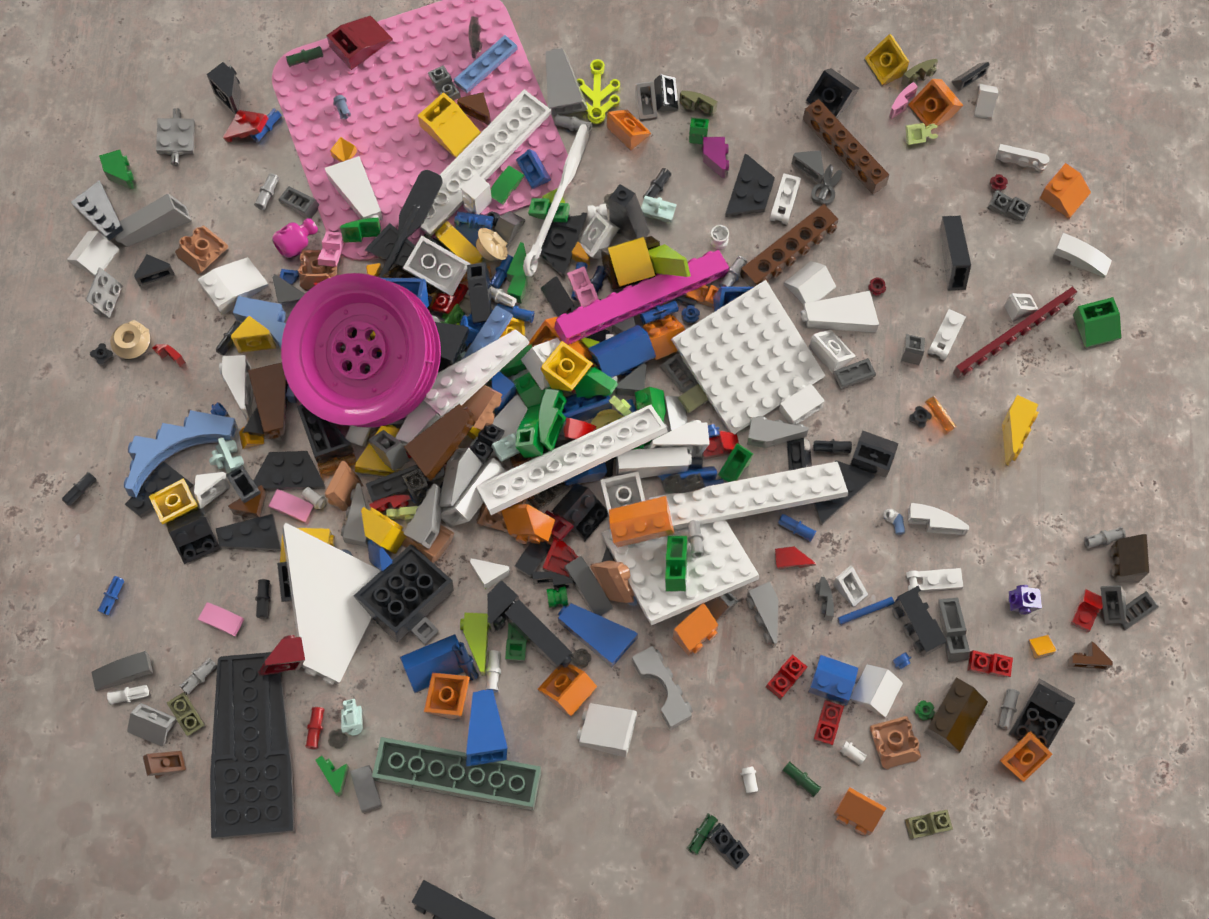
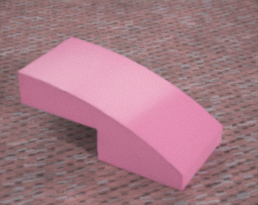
(901, 101)
(331, 249)
(582, 286)
(290, 505)
(221, 619)

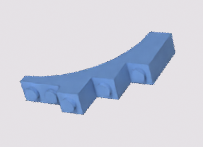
(270, 316)
(170, 439)

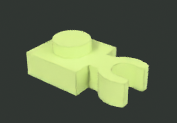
(917, 133)
(621, 405)
(403, 513)

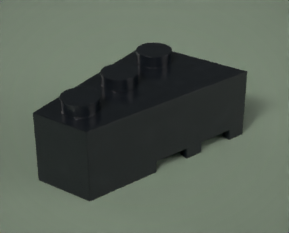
(323, 437)
(918, 622)

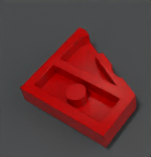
(245, 124)
(558, 557)

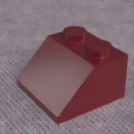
(285, 657)

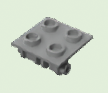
(103, 293)

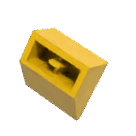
(382, 530)

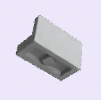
(150, 724)

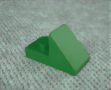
(698, 130)
(735, 463)
(337, 778)

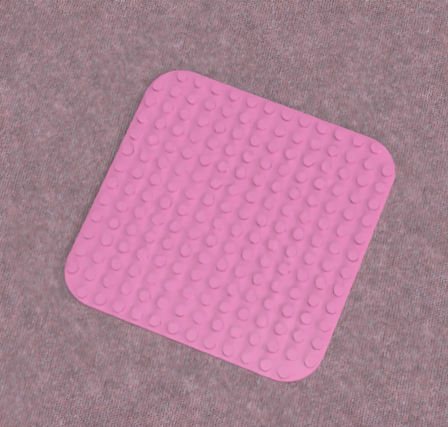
(385, 104)

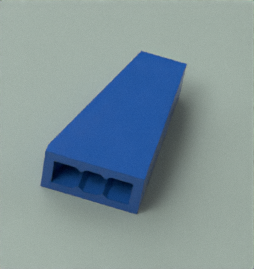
(599, 634)
(485, 734)

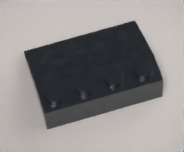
(404, 592)

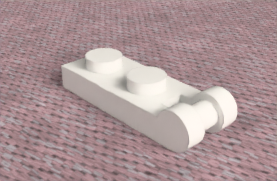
(1022, 157)
(785, 198)
(947, 334)
(936, 579)

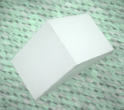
(986, 101)
(1020, 306)
(209, 487)
(489, 572)
(850, 586)

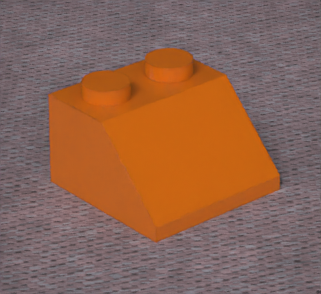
(935, 103)
(1066, 191)
(527, 523)
(695, 630)
(567, 688)
(859, 812)

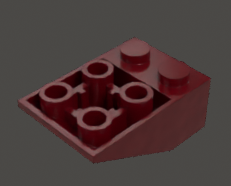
(358, 40)

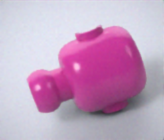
(293, 238)

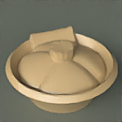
(491, 245)
(130, 340)

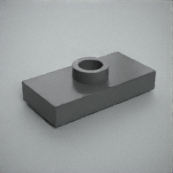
(854, 373)

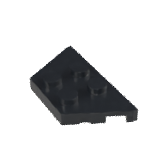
(750, 189)
(561, 241)
(288, 472)
(855, 481)

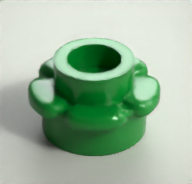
(925, 715)

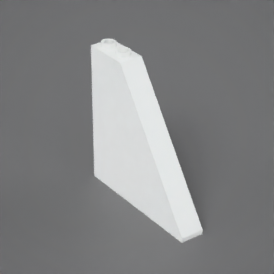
(324, 602)

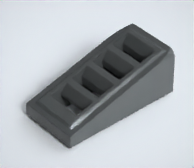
(309, 207)
(670, 373)
(1153, 606)

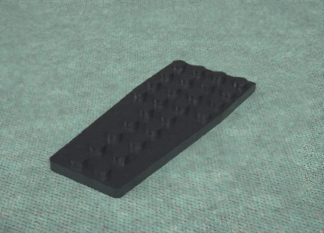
(250, 752)

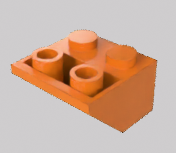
(661, 333)

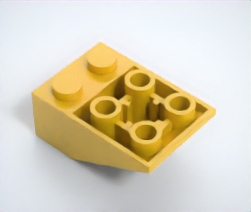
(448, 125)
(1017, 426)

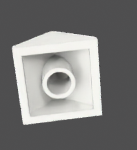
(597, 235)
(93, 252)
(811, 283)
(830, 350)
(876, 690)

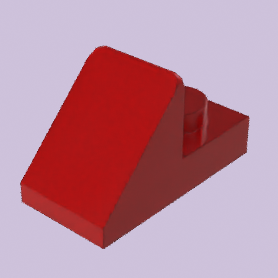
(720, 445)
(1087, 610)

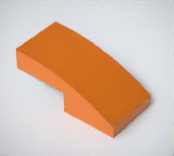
(703, 295)

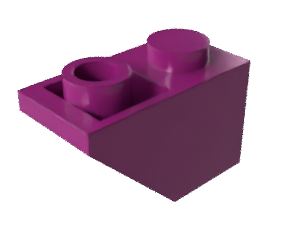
(715, 153)

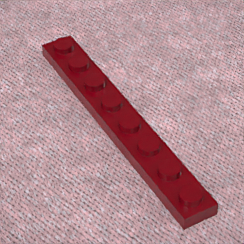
(1010, 337)

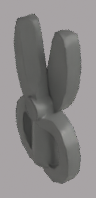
(827, 187)

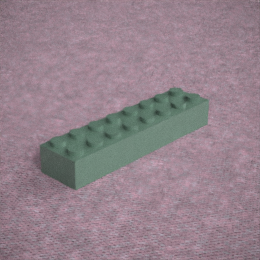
(447, 773)

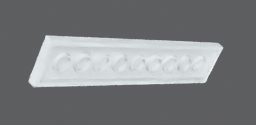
(486, 155)
(571, 459)
(757, 495)

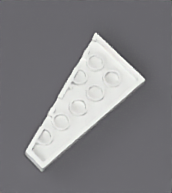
(468, 375)

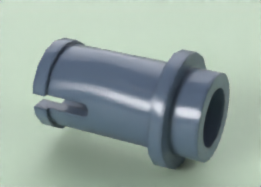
(340, 103)

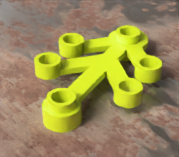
(598, 95)

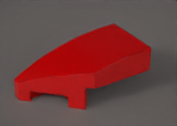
(164, 349)
(792, 557)

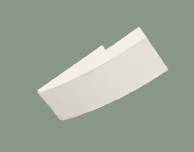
(1082, 255)
(936, 520)

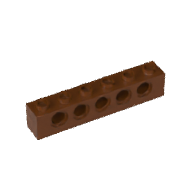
(845, 147)
(820, 217)

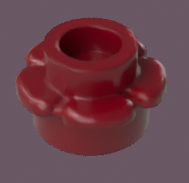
(998, 186)
(877, 282)

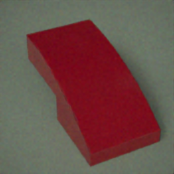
(560, 527)

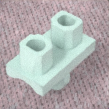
(658, 209)
(505, 447)
(223, 455)
(351, 717)

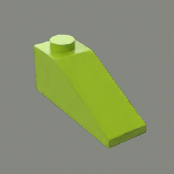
(668, 261)
(476, 632)

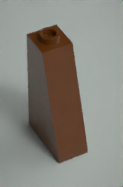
(270, 396)
(440, 440)

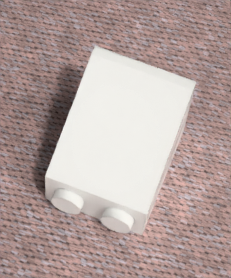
(607, 729)

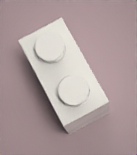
(476, 195)
(801, 404)

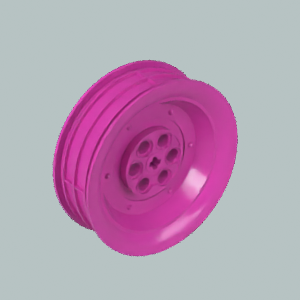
(326, 321)

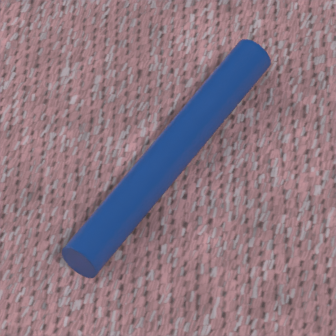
(865, 610)

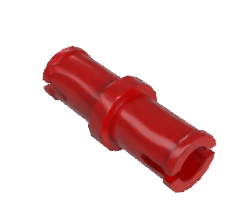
(314, 727)

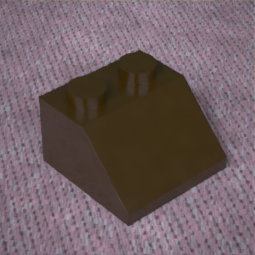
(1130, 559)

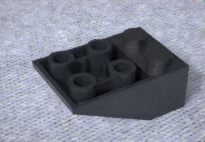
(1043, 713)

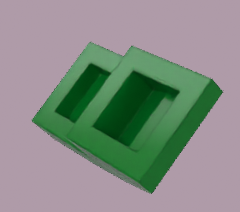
(506, 184)
(540, 206)
(356, 230)
(515, 645)

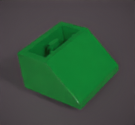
(1098, 322)

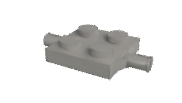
(175, 136)

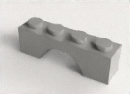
(650, 665)

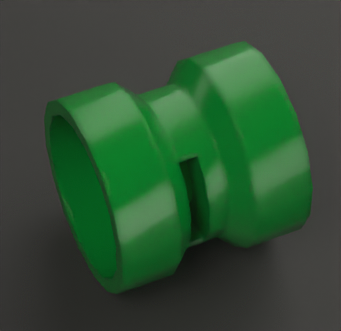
(557, 597)

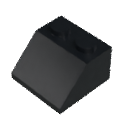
(226, 86)
(833, 91)

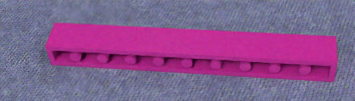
(639, 298)

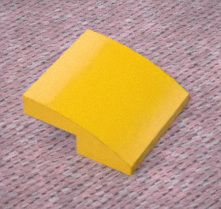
(631, 261)

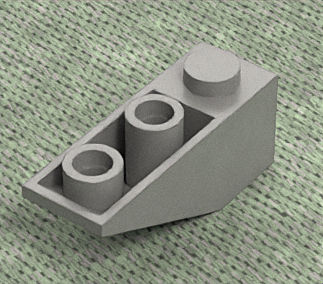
(770, 433)
(458, 473)
(426, 521)
(353, 531)
(765, 604)

